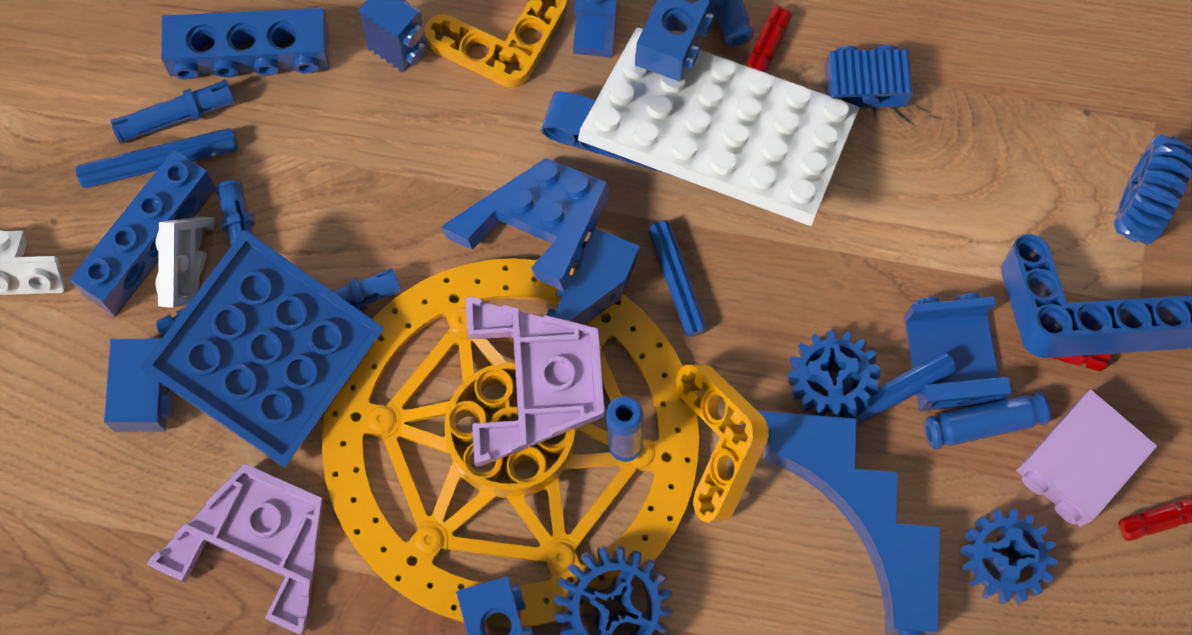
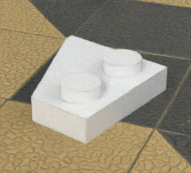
(180, 259)

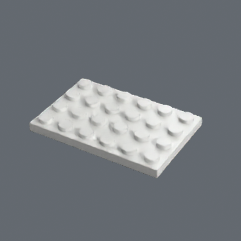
(724, 130)

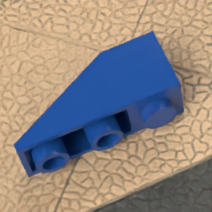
(597, 278)

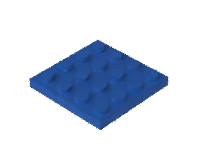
(262, 348)

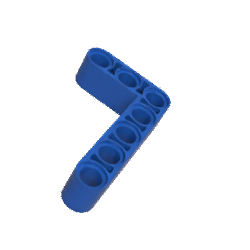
(1065, 329)

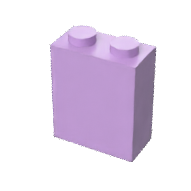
(1085, 459)

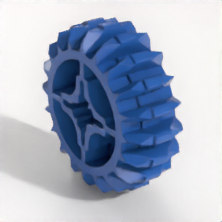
(1154, 189)
(620, 586)

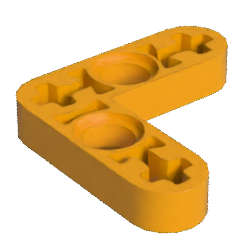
(509, 51)
(717, 492)

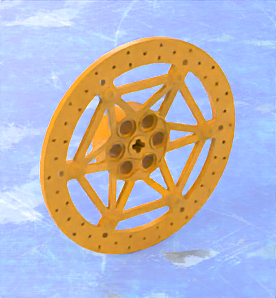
(502, 480)

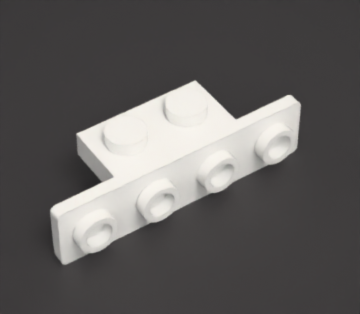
(26, 274)

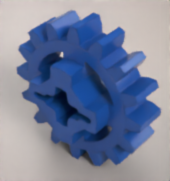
(853, 373)
(1027, 558)

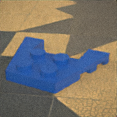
(545, 202)

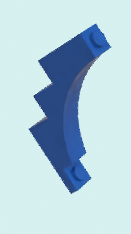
(902, 554)

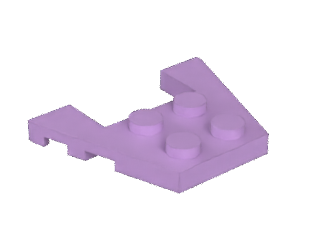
(554, 377)
(264, 524)

